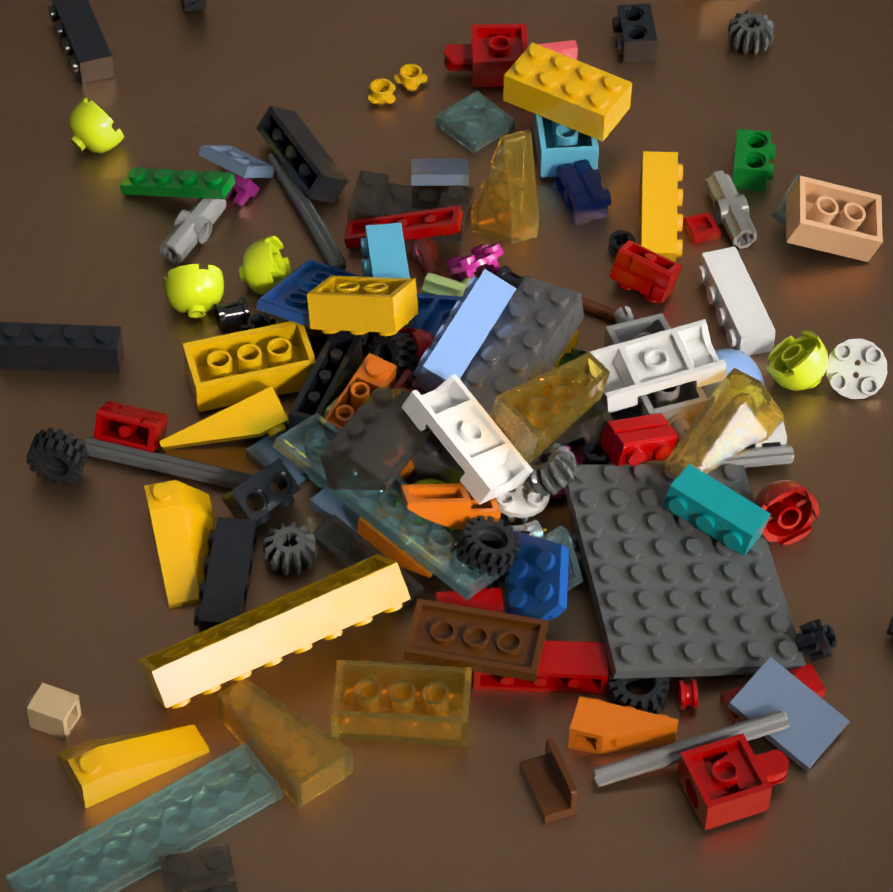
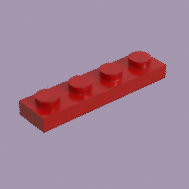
(414, 224)

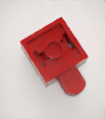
(490, 54)
(729, 780)

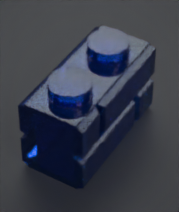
(582, 191)

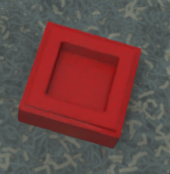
(701, 228)

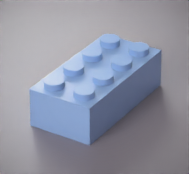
(463, 331)

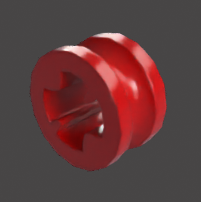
(687, 694)

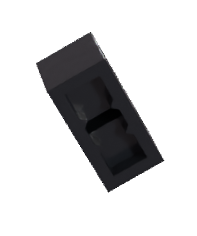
(635, 33)
(259, 490)

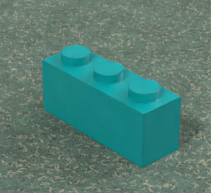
(716, 509)

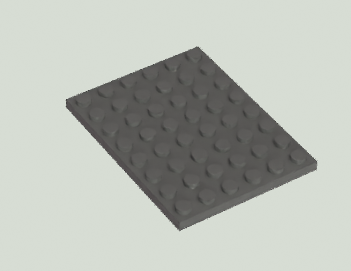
(667, 590)

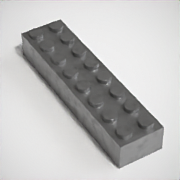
(518, 349)

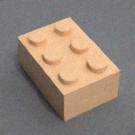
(834, 219)

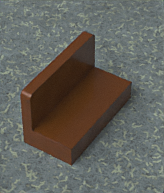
(550, 784)

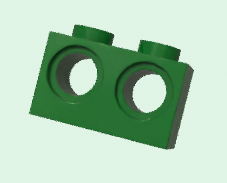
(752, 159)

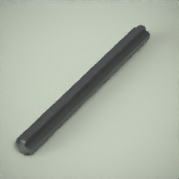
(308, 215)
(166, 463)

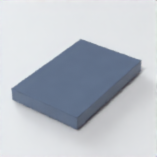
(811, 719)

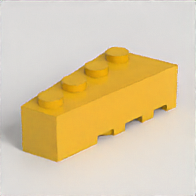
(659, 203)

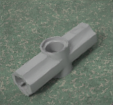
(731, 209)
(191, 228)

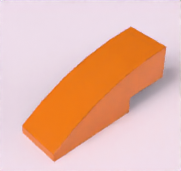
(447, 504)

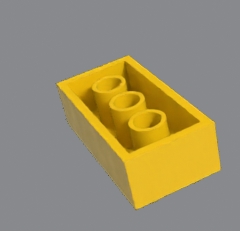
(567, 91)
(246, 362)

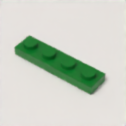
(177, 183)

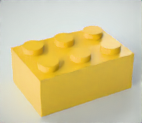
(362, 304)

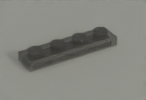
(350, 548)

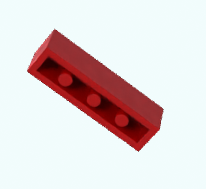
(563, 669)

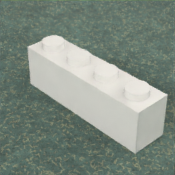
(736, 301)

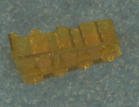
(549, 404)

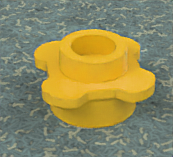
(410, 76)
(381, 91)

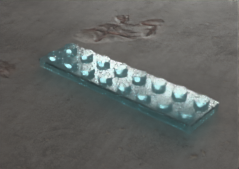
(386, 511)
(157, 826)

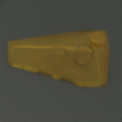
(509, 194)
(728, 423)

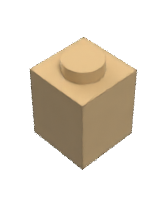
(53, 711)

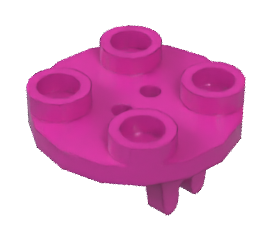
(479, 256)

